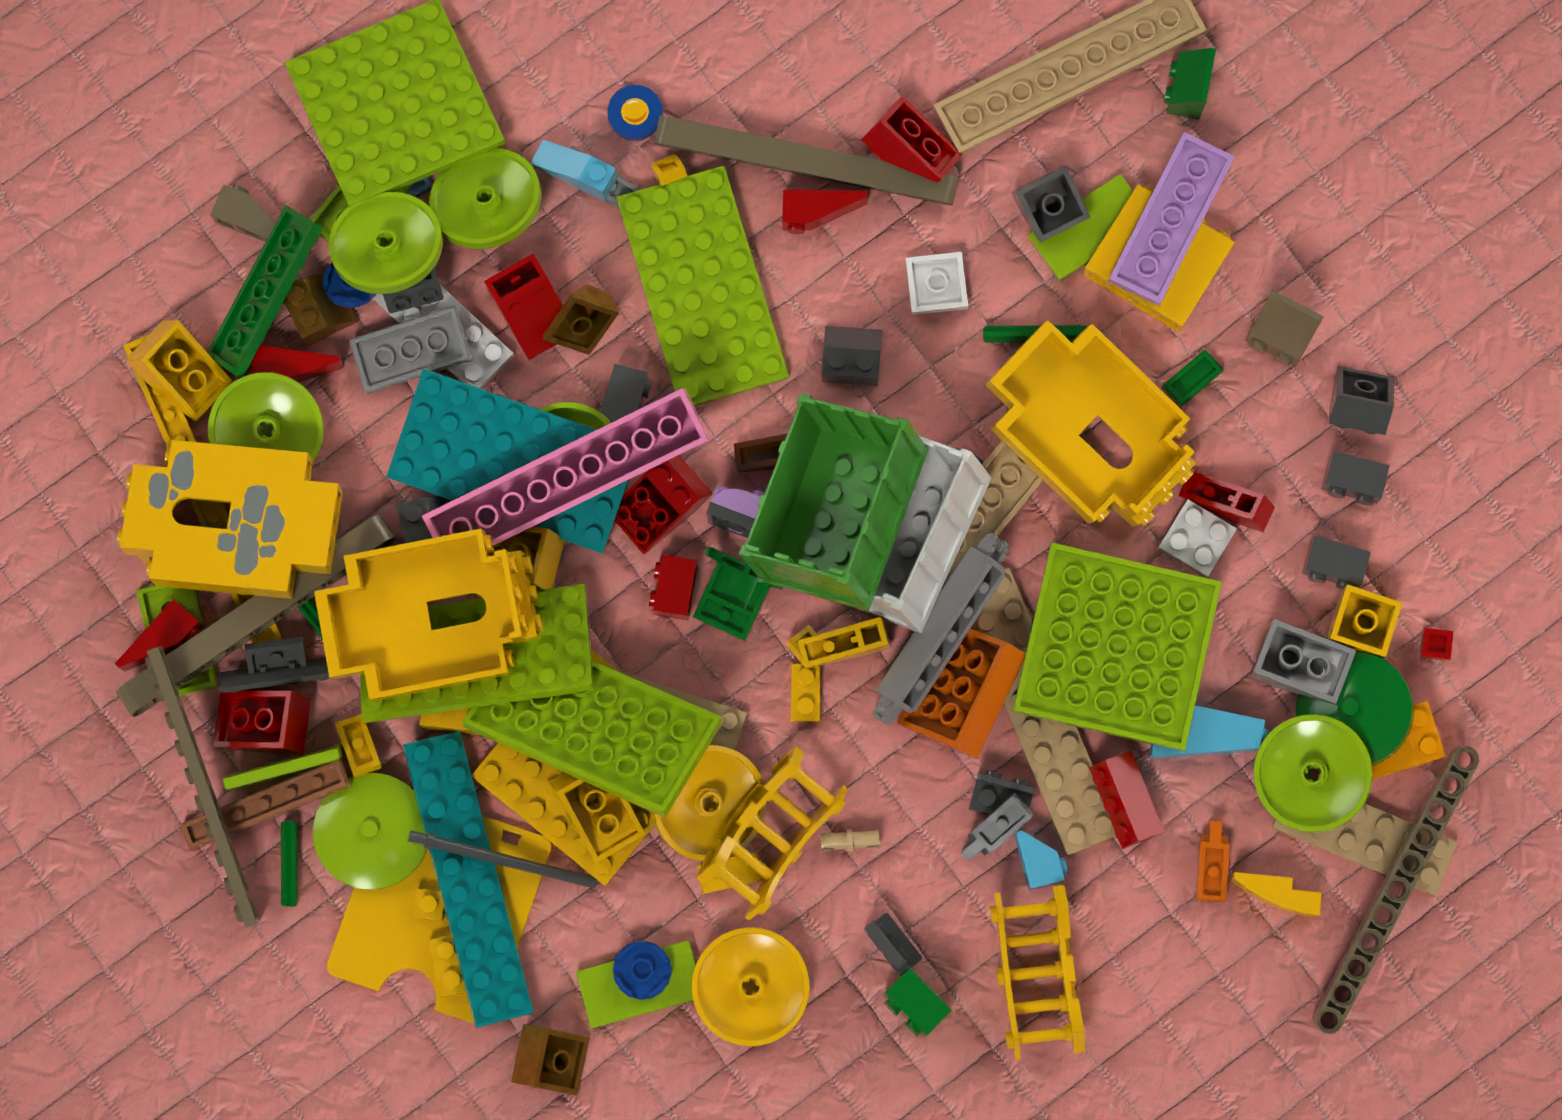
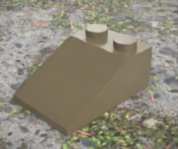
(1283, 329)

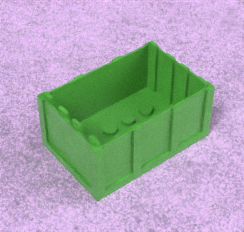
(835, 502)

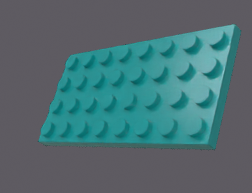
(469, 437)

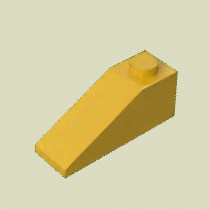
(845, 643)

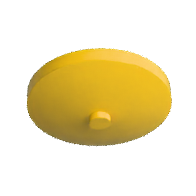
(708, 802)
(750, 986)

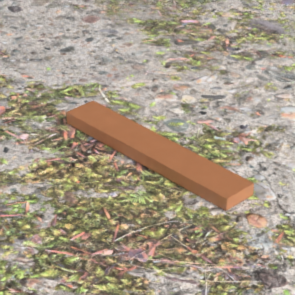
(271, 802)

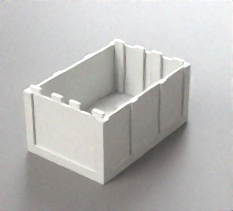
(930, 535)

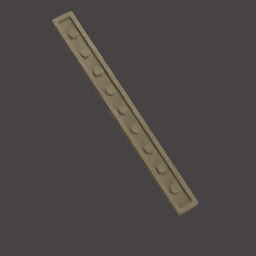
(197, 775)

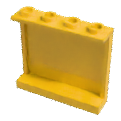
(1191, 280)

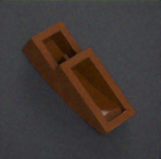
(758, 453)

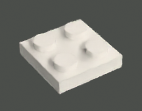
(936, 283)
(1197, 538)

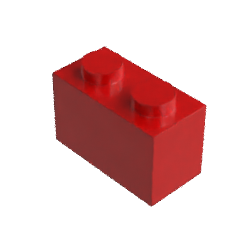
(674, 587)

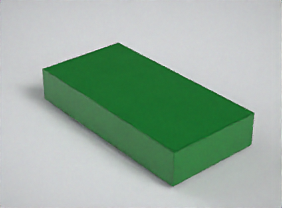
(1192, 378)

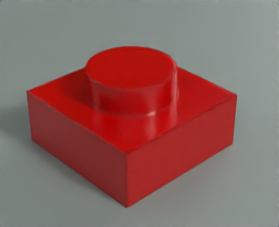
(1436, 644)

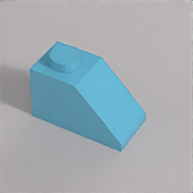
(1039, 862)

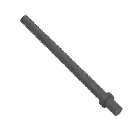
(430, 841)

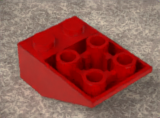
(526, 303)
(660, 502)

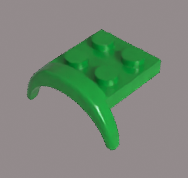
(732, 596)

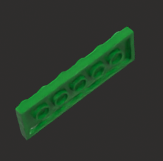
(264, 291)

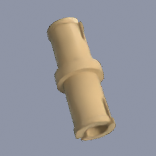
(850, 840)

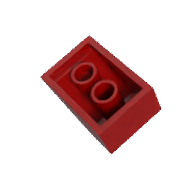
(911, 142)
(262, 722)

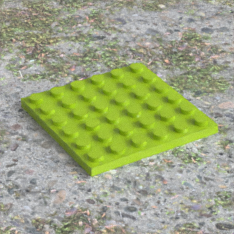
(394, 103)
(1117, 647)

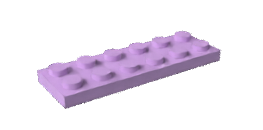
(1171, 219)

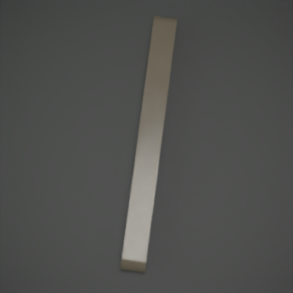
(801, 159)
(250, 620)
(1408, 881)

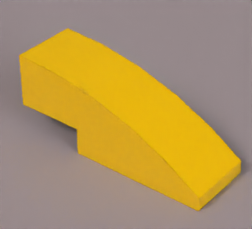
(1279, 894)

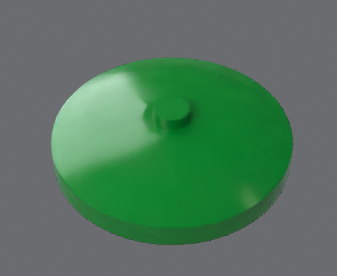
(1371, 703)

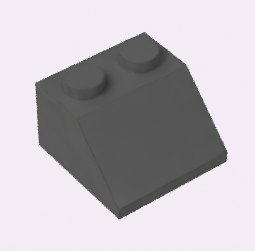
(1051, 204)
(851, 355)
(1361, 400)
(411, 516)

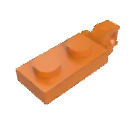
(1213, 865)

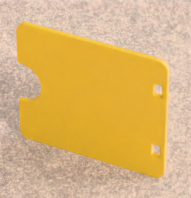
(384, 938)

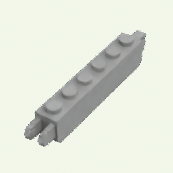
(946, 627)

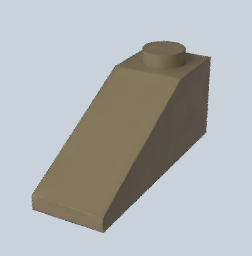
(241, 213)

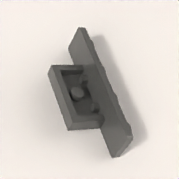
(274, 664)

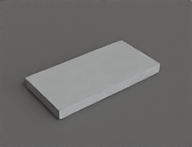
(407, 348)

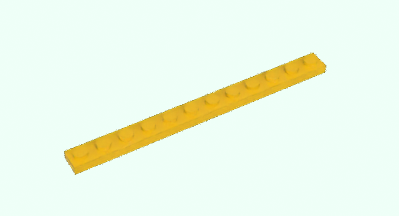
(175, 426)

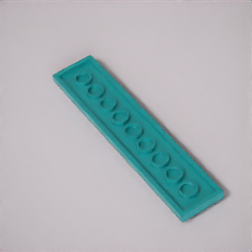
(468, 885)

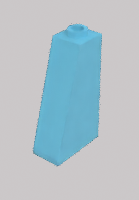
(1216, 734)

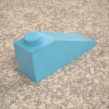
(576, 169)

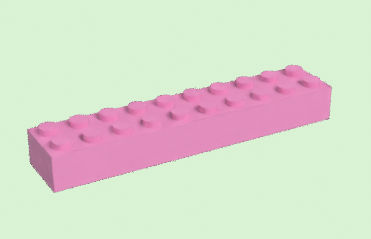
(575, 471)

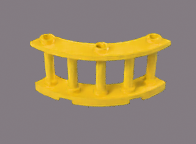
(747, 816)
(1062, 969)

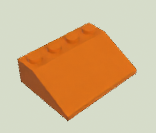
(967, 694)

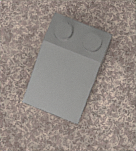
(1303, 662)

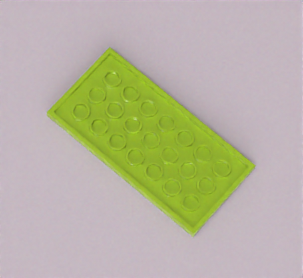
(702, 287)
(543, 667)
(615, 737)

